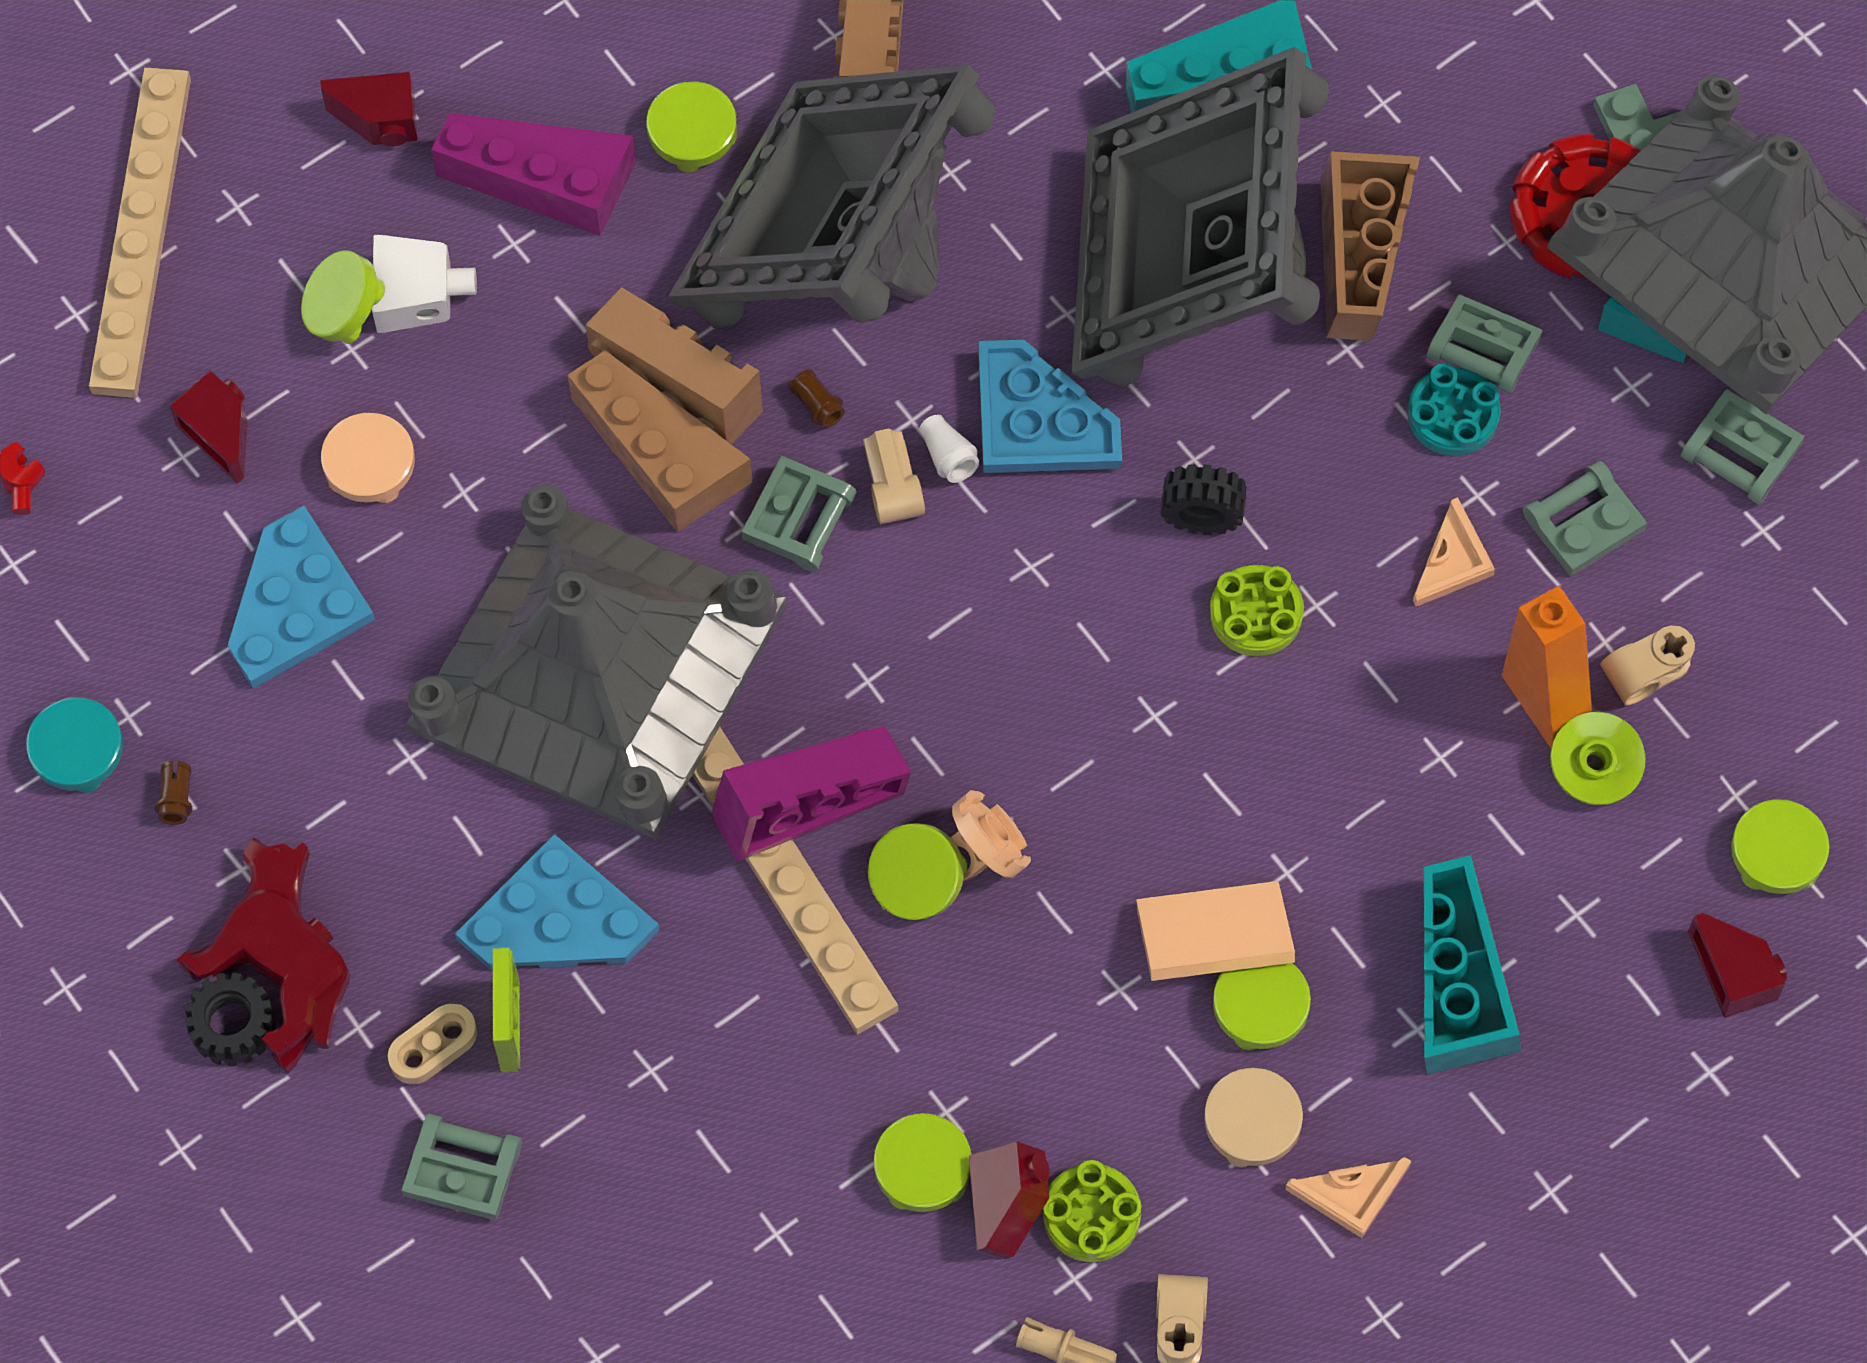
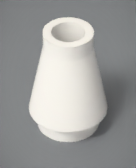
(950, 451)

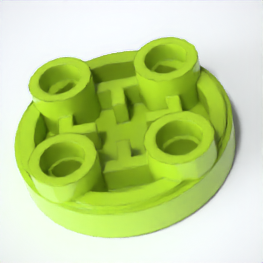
(691, 125)
(340, 296)
(1256, 610)
(1780, 847)
(916, 871)
(1262, 1005)
(922, 1163)
(1092, 1212)

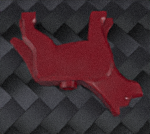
(283, 947)

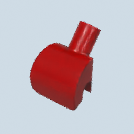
(19, 479)

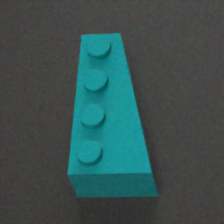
(1214, 53)
(1464, 984)

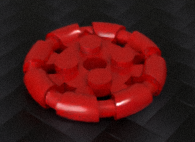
(1561, 193)

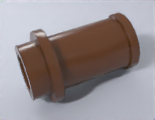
(824, 406)
(173, 802)

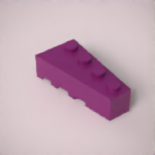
(537, 166)
(806, 790)

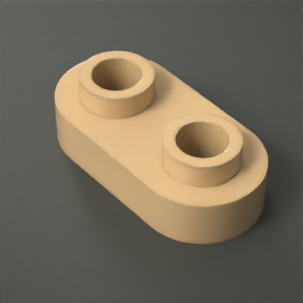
(428, 1042)

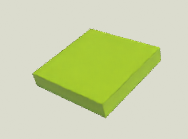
(506, 1010)

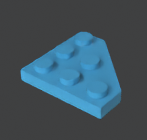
(1040, 415)
(293, 600)
(558, 915)

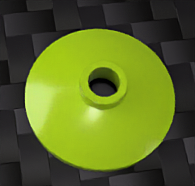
(1610, 740)

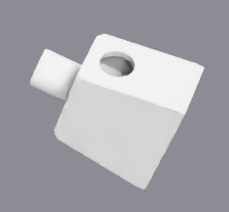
(416, 282)

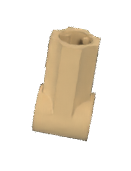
(894, 487)

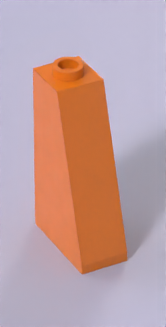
(1549, 662)

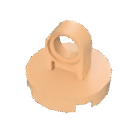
(988, 837)

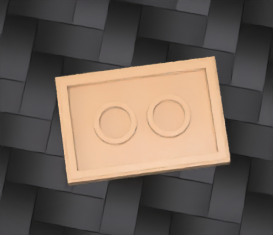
(1215, 930)

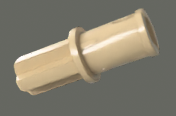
(1060, 1345)

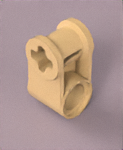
(1642, 666)
(1180, 1316)

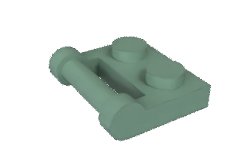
(1488, 333)
(1750, 435)
(784, 507)
(1593, 530)
(456, 1180)

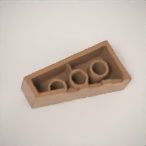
(869, 36)
(1361, 228)
(678, 364)
(661, 444)

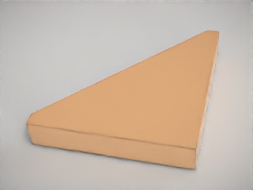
(1455, 558)
(1351, 1194)

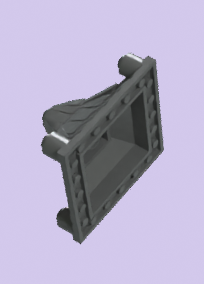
(838, 197)
(1194, 216)
(1726, 247)
(597, 665)

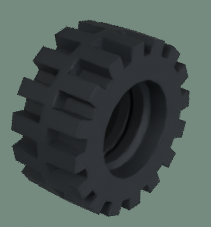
(1203, 499)
(224, 992)

